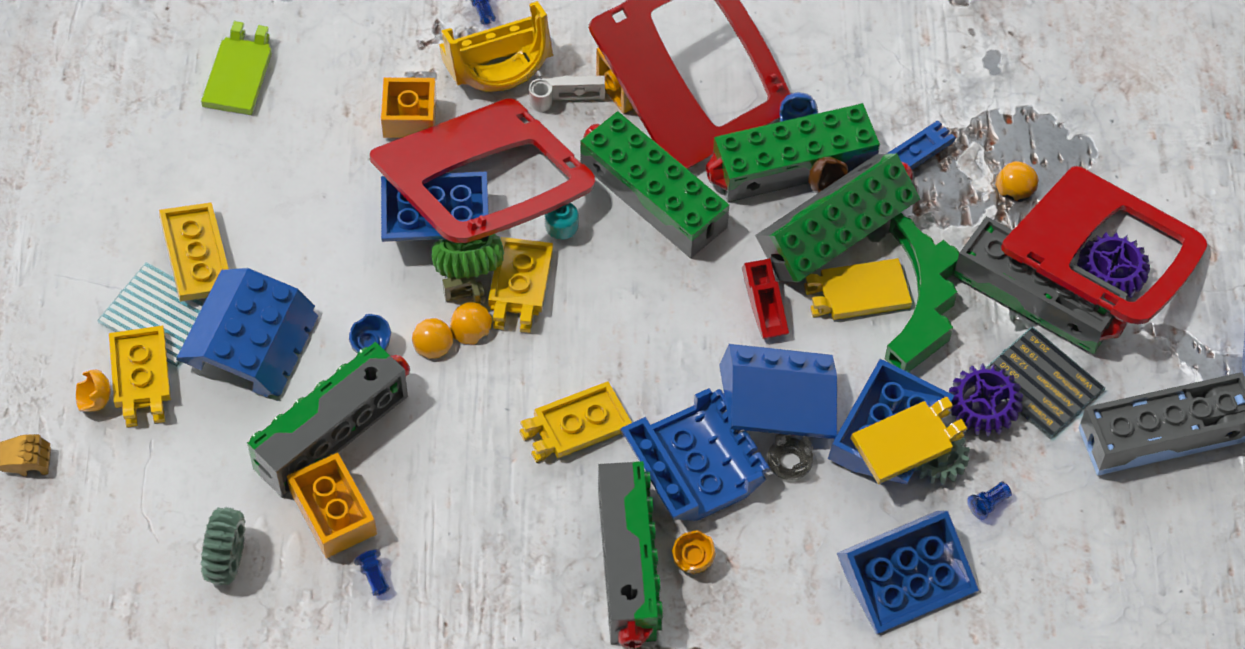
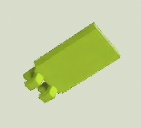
(238, 71)

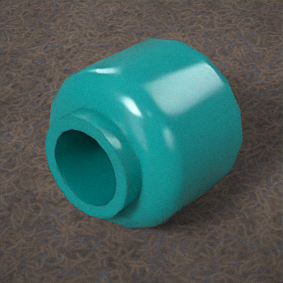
(562, 222)

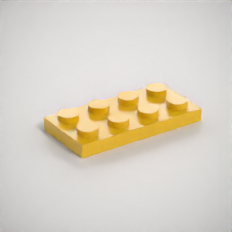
(193, 248)

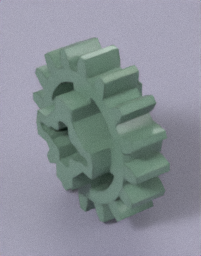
(939, 467)

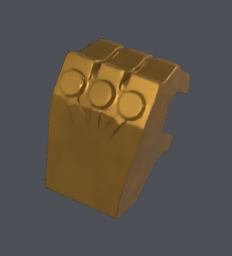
(25, 454)

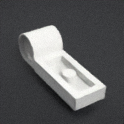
(565, 88)

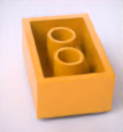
(332, 505)

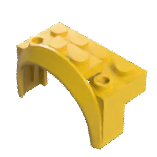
(473, 51)

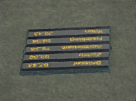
(1050, 382)

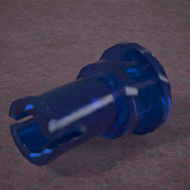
(484, 11)
(985, 502)
(372, 569)

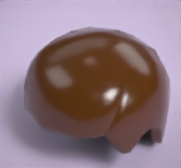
(826, 172)

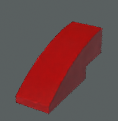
(765, 298)

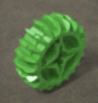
(468, 258)

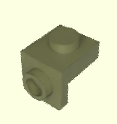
(461, 288)

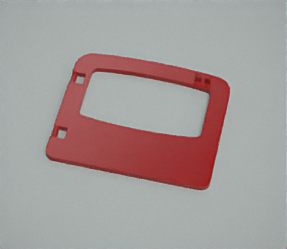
(660, 92)
(467, 138)
(1071, 215)

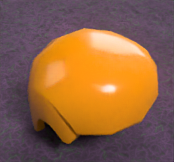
(1017, 180)
(470, 323)
(432, 338)
(93, 392)
(694, 552)

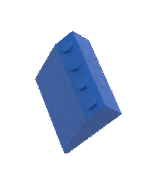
(460, 193)
(780, 391)
(884, 395)
(908, 571)

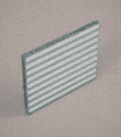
(151, 302)

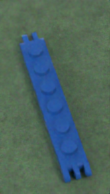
(924, 145)

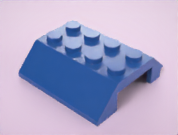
(251, 329)
(697, 458)

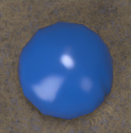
(797, 106)
(369, 330)

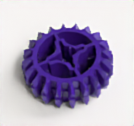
(1131, 267)
(968, 409)

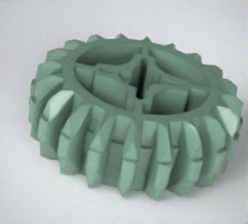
(223, 546)

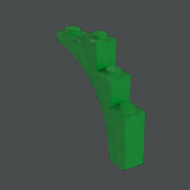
(932, 266)

